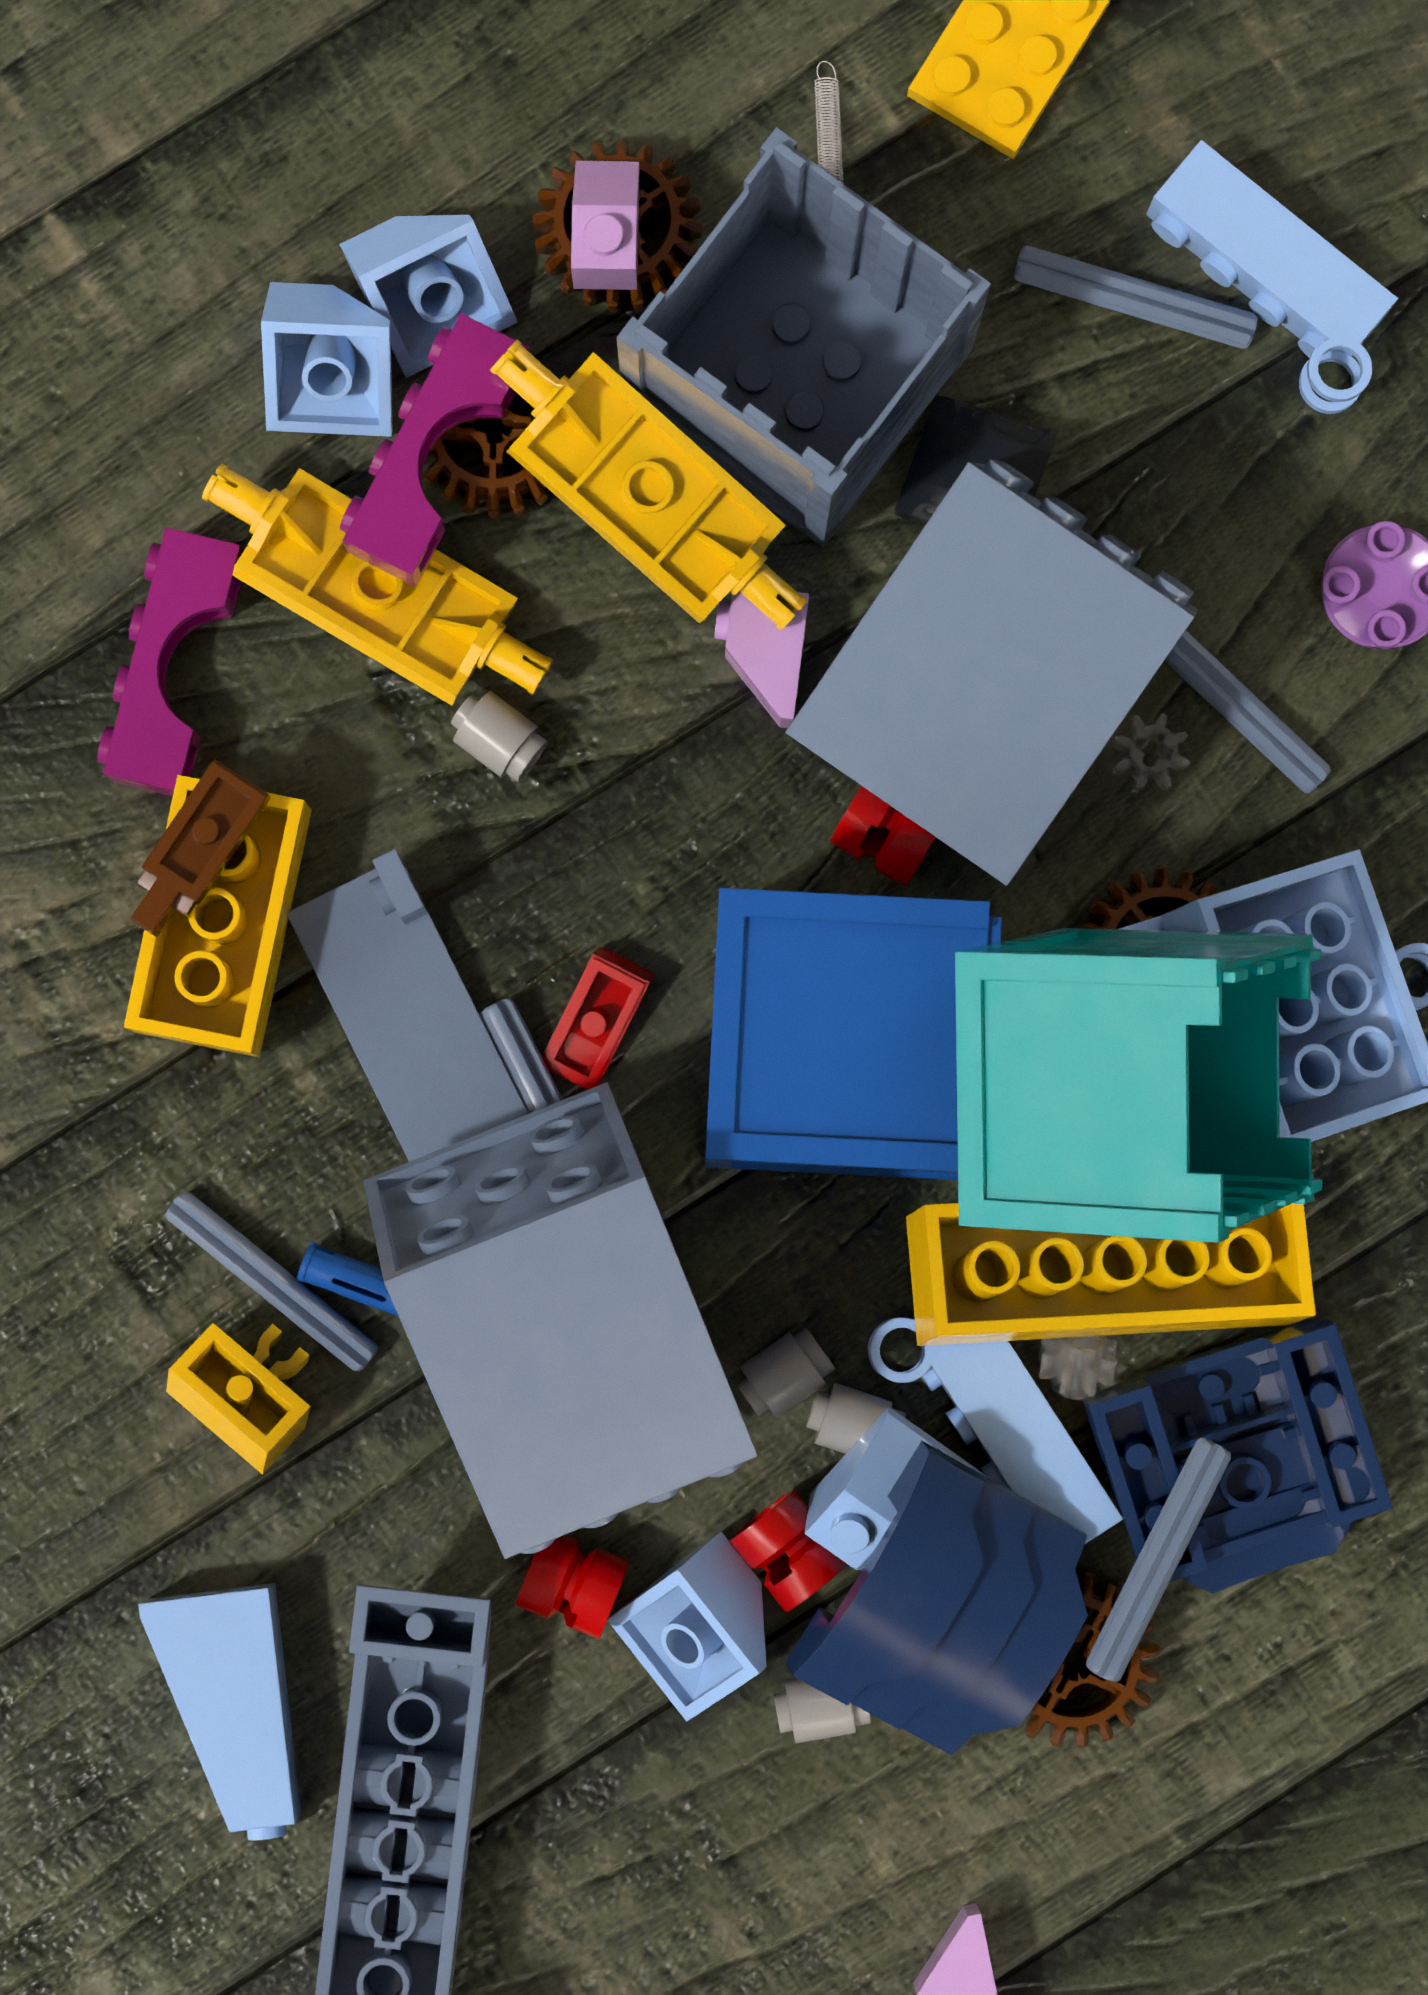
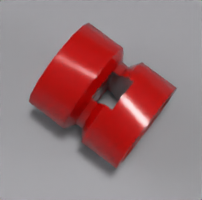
(865, 833)
(792, 1560)
(573, 1584)

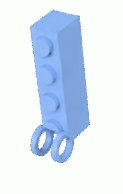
(1278, 265)
(1011, 1423)

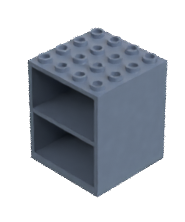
(993, 667)
(555, 1322)

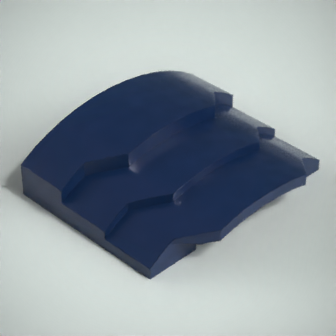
(1294, 1440)
(953, 1610)

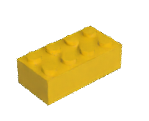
(217, 969)

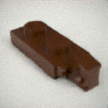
(197, 845)

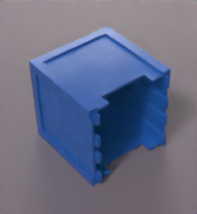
(838, 1032)

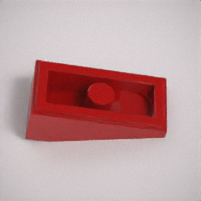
(597, 1018)

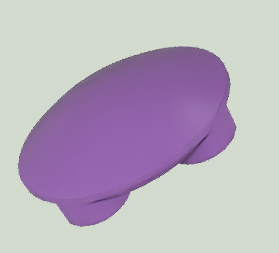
(1378, 586)

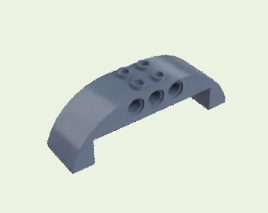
(405, 1793)

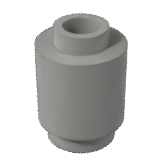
(498, 735)
(785, 1373)
(844, 1416)
(815, 1714)

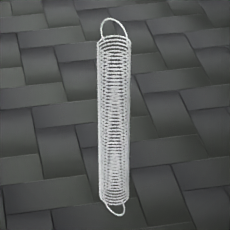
(831, 169)

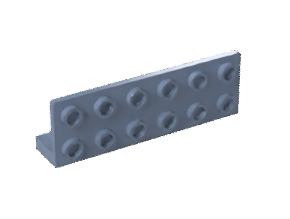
(406, 1010)

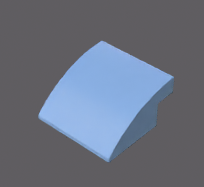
(1358, 1039)

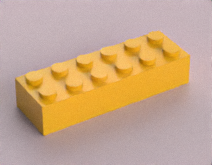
(1066, 1285)

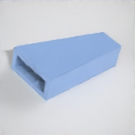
(232, 1694)

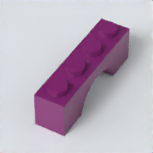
(394, 521)
(187, 590)

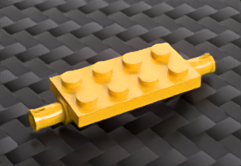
(646, 487)
(421, 632)

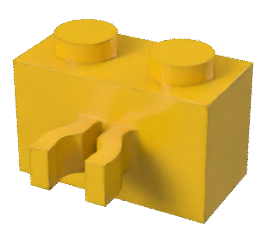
(240, 1396)

